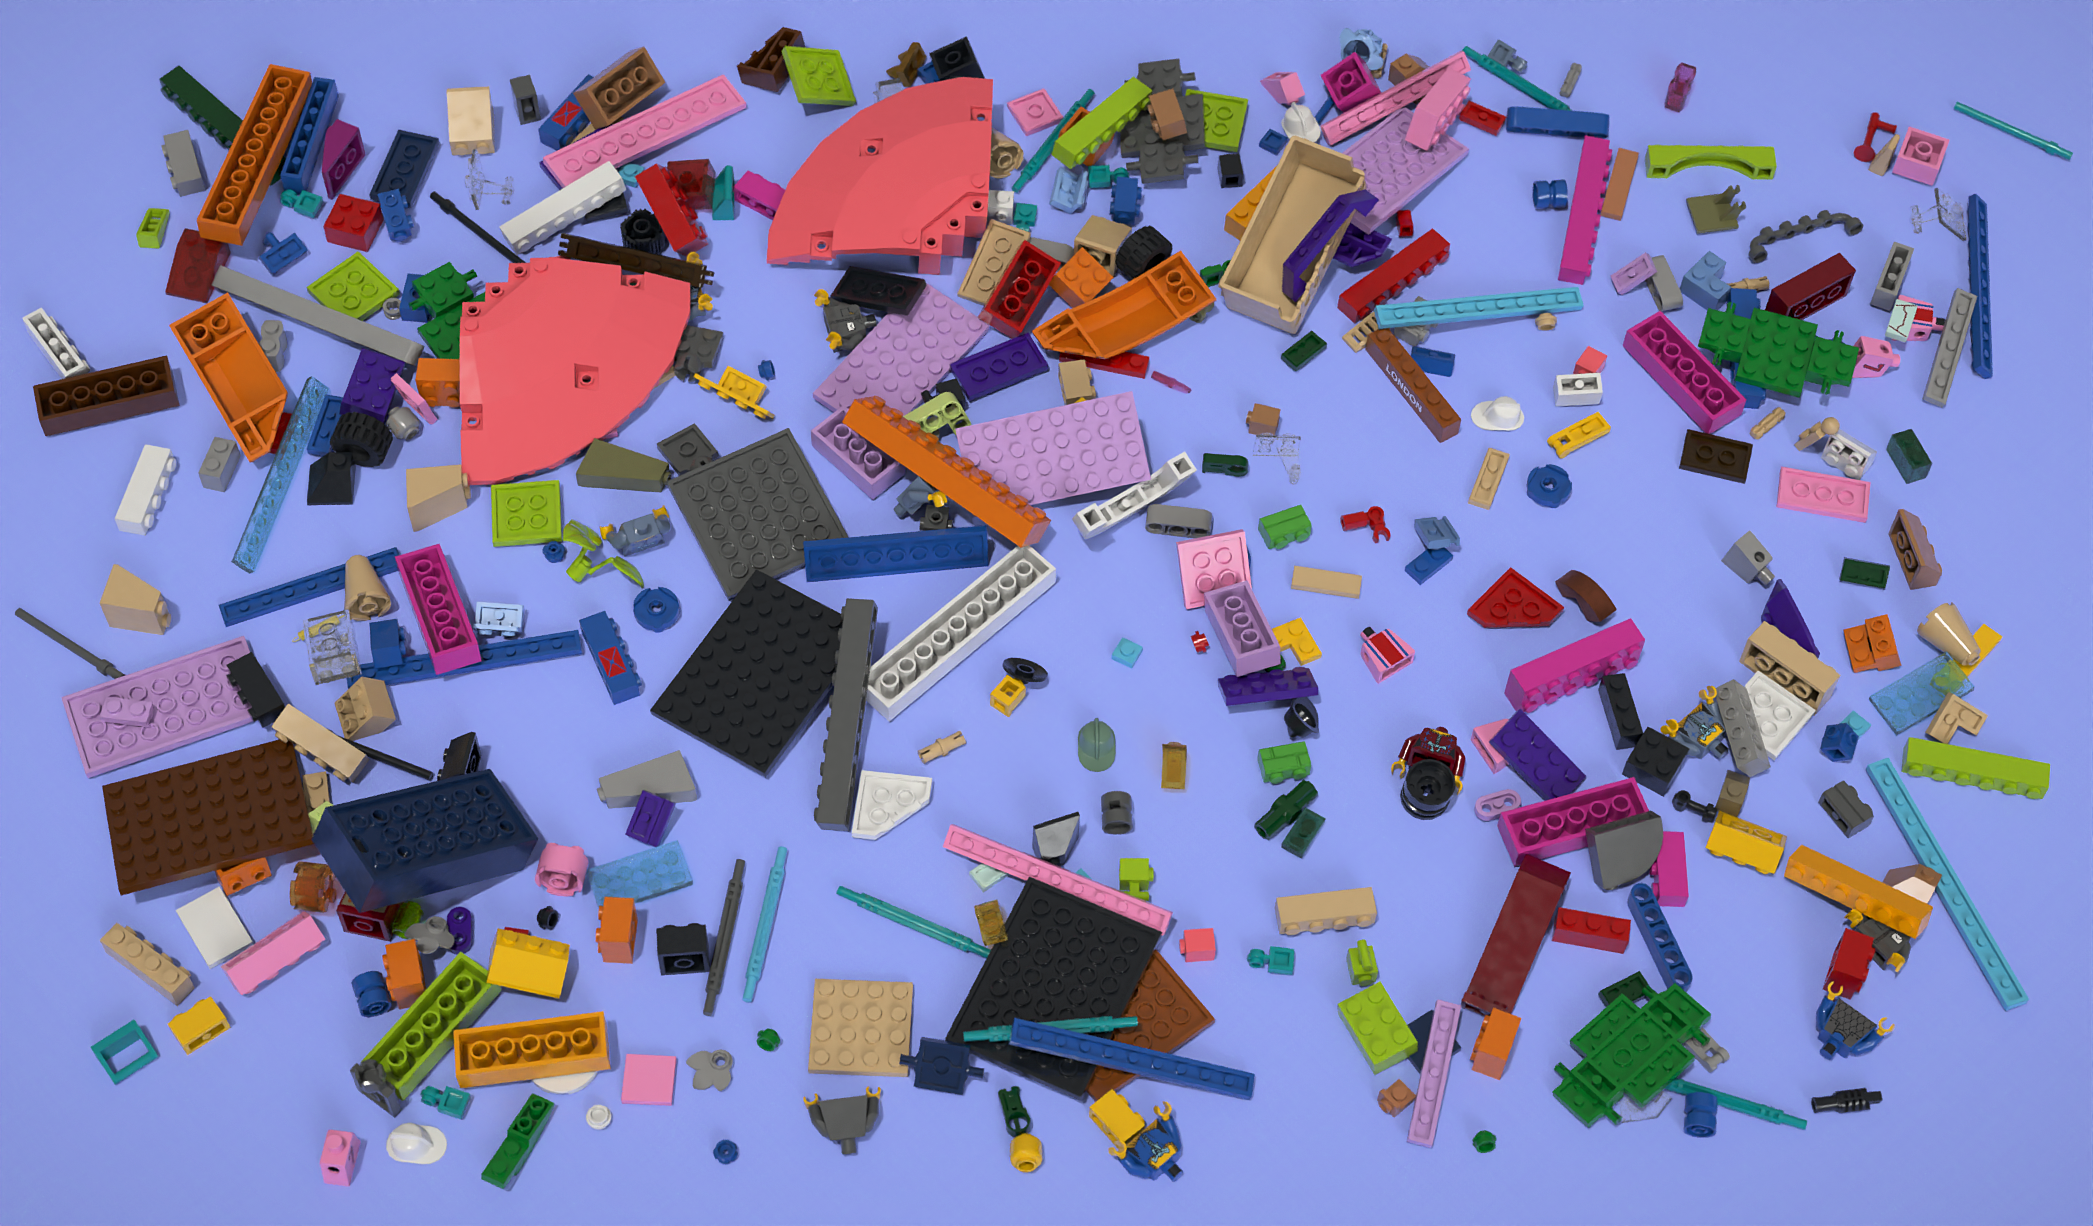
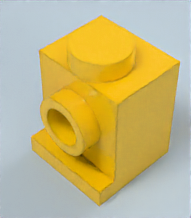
(1000, 696)

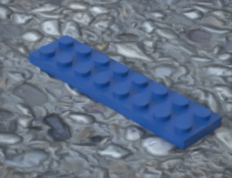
(896, 553)

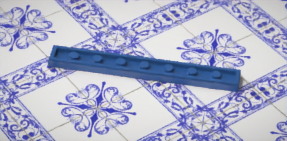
(300, 590)

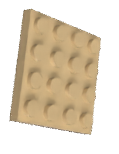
(860, 1027)

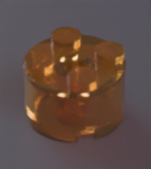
(312, 887)

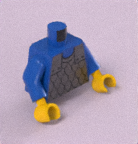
(1845, 1029)

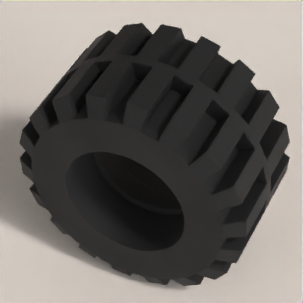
(1142, 252)
(362, 436)

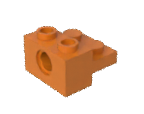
(1883, 644)

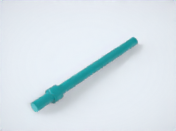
(2050, 147)

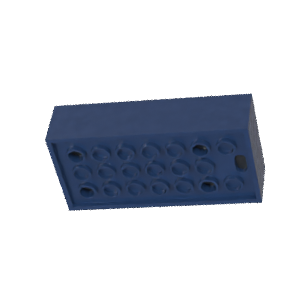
(424, 839)

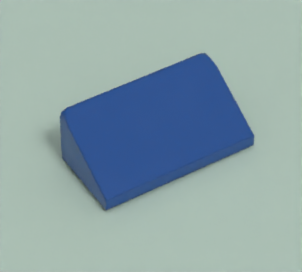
(1433, 361)

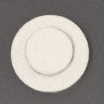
(598, 1117)

